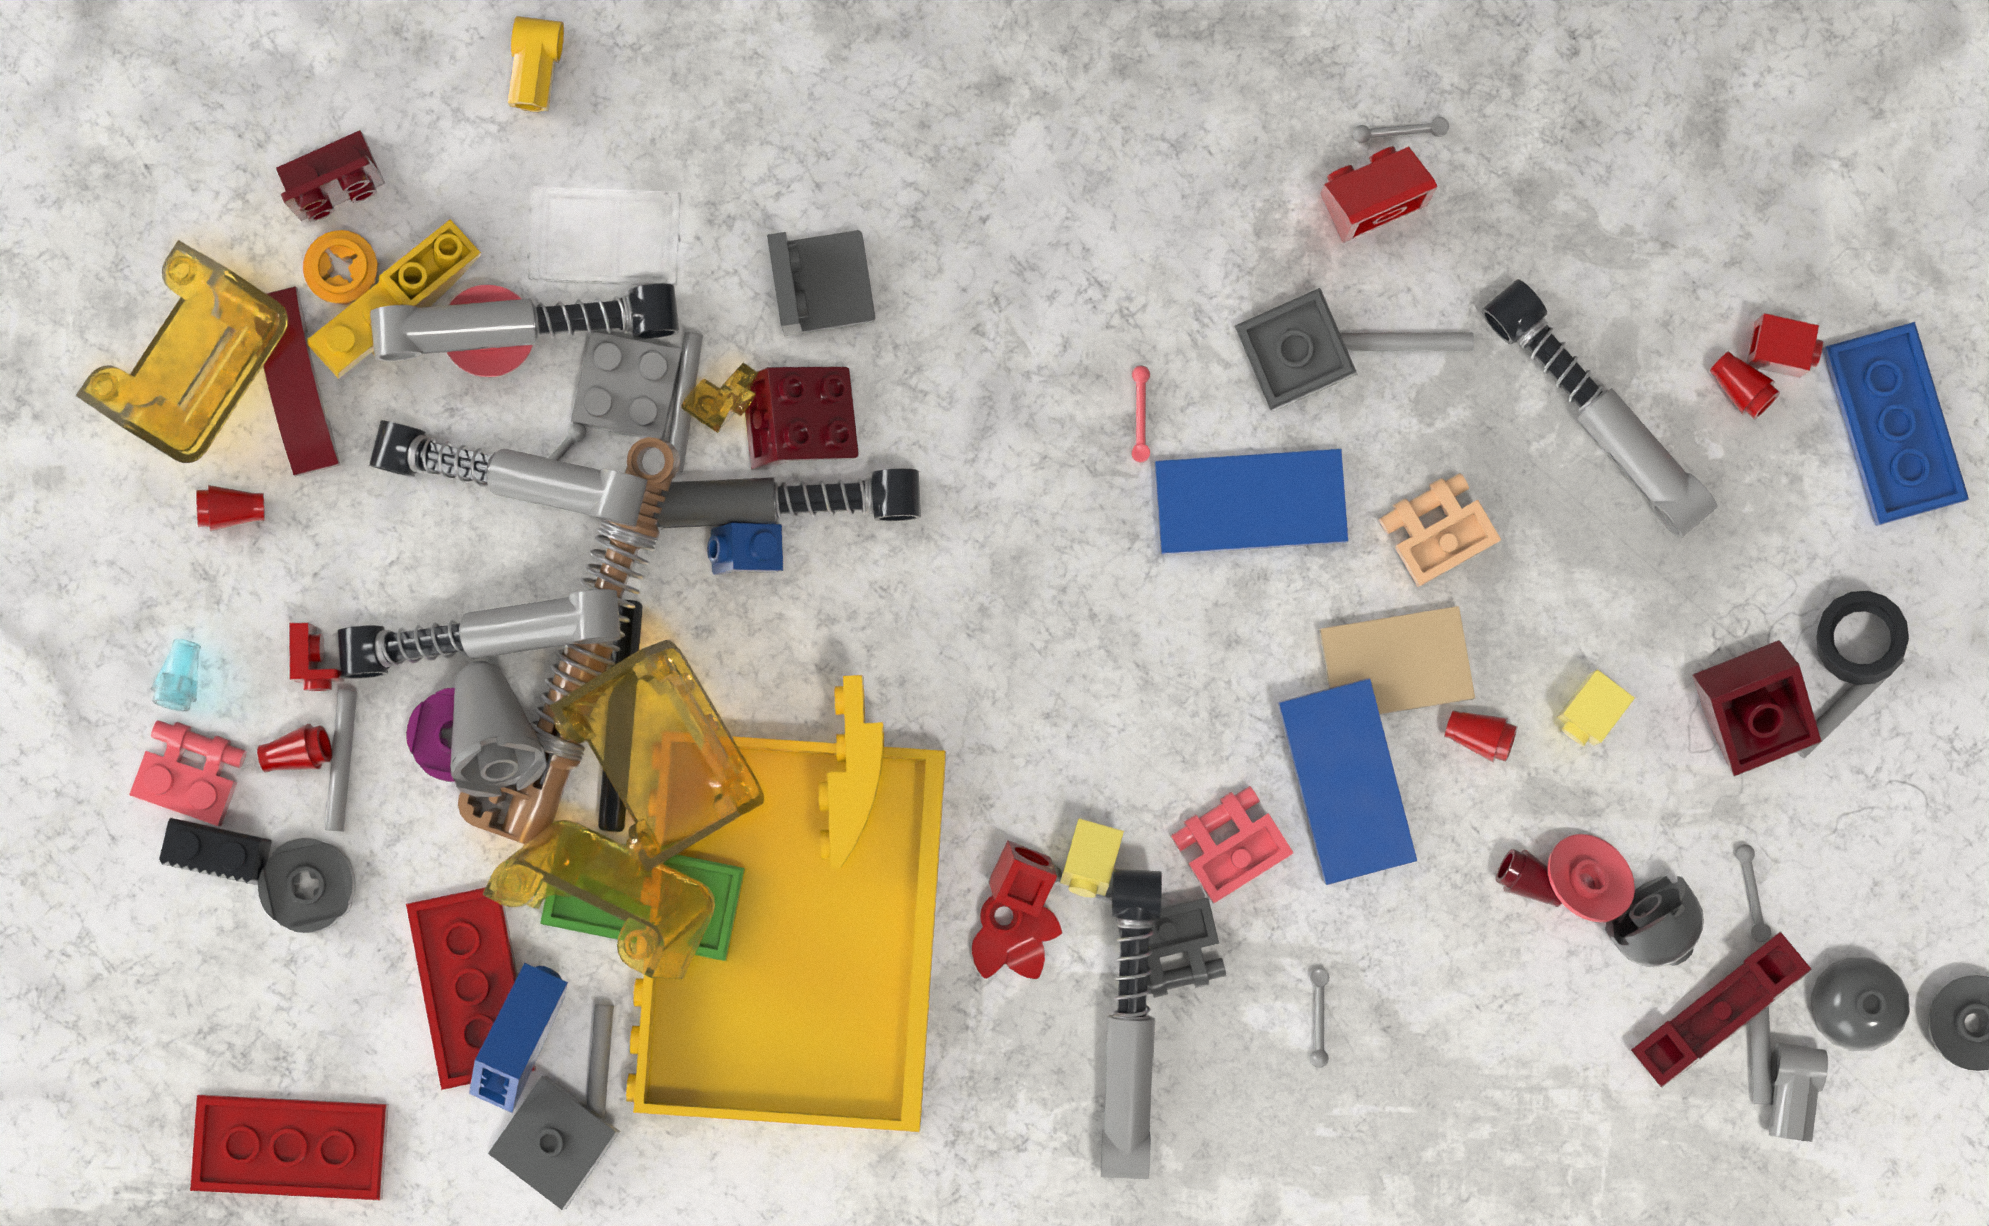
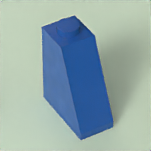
(517, 1036)

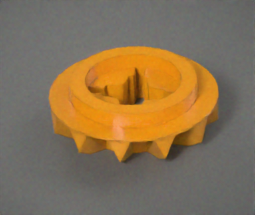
(318, 266)

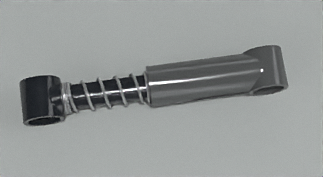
(888, 494)

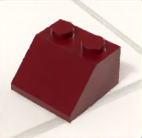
(1757, 707)

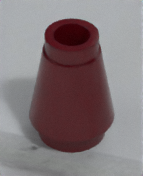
(1526, 877)

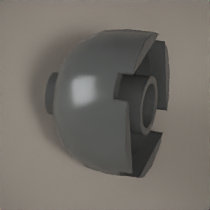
(1659, 924)
(1860, 1004)

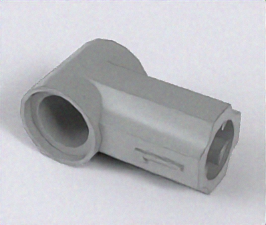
(1797, 1079)

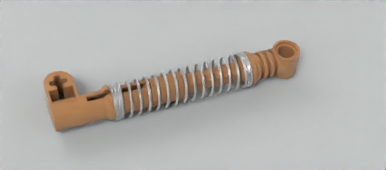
(536, 805)

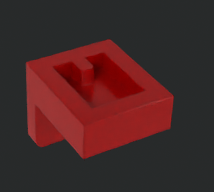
(305, 651)

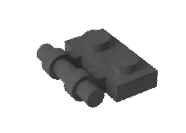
(1179, 930)

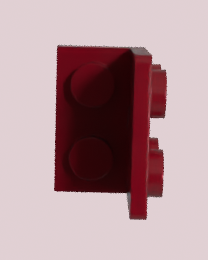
(330, 177)
(801, 416)

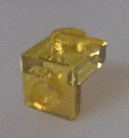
(718, 405)

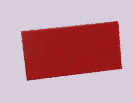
(463, 973)
(289, 1147)

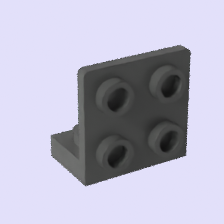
(821, 281)

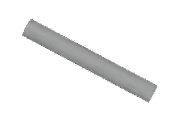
(1409, 341)
(685, 384)
(1841, 710)
(341, 760)
(600, 1058)
(1761, 1058)

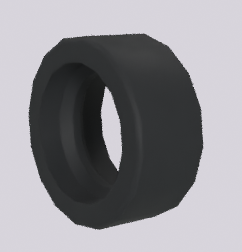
(1862, 602)

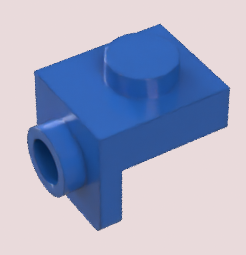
(746, 548)

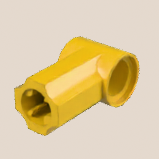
(535, 49)

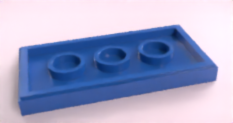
(1895, 424)
(1251, 502)
(1347, 781)

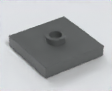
(1296, 350)
(554, 1142)

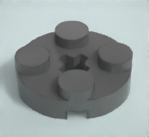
(284, 870)

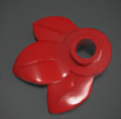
(1014, 944)

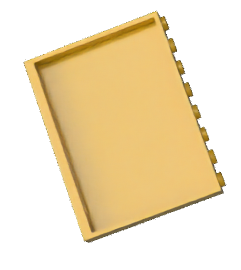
(823, 963)

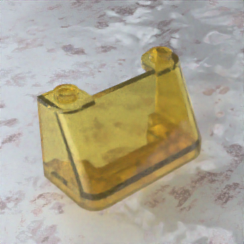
(196, 360)
(661, 751)
(660, 907)

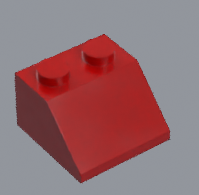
(1378, 192)

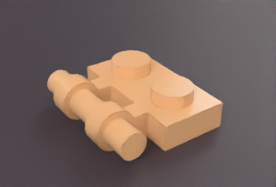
(1445, 543)

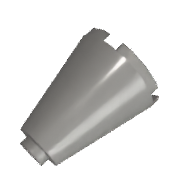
(491, 735)

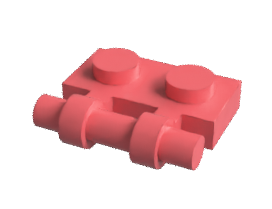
(184, 787)
(1241, 856)

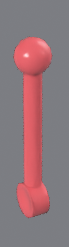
(1140, 451)

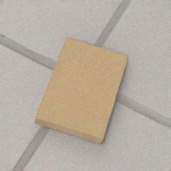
(1408, 657)

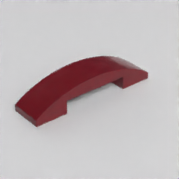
(297, 395)
(1722, 1010)

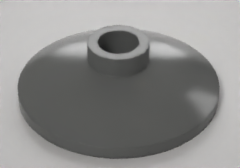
(1947, 1022)

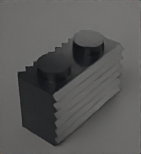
(214, 851)

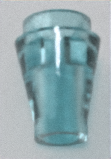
(178, 677)

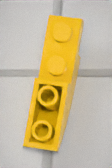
(413, 280)
(851, 793)

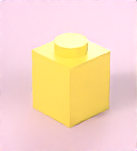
(1594, 709)
(1091, 858)

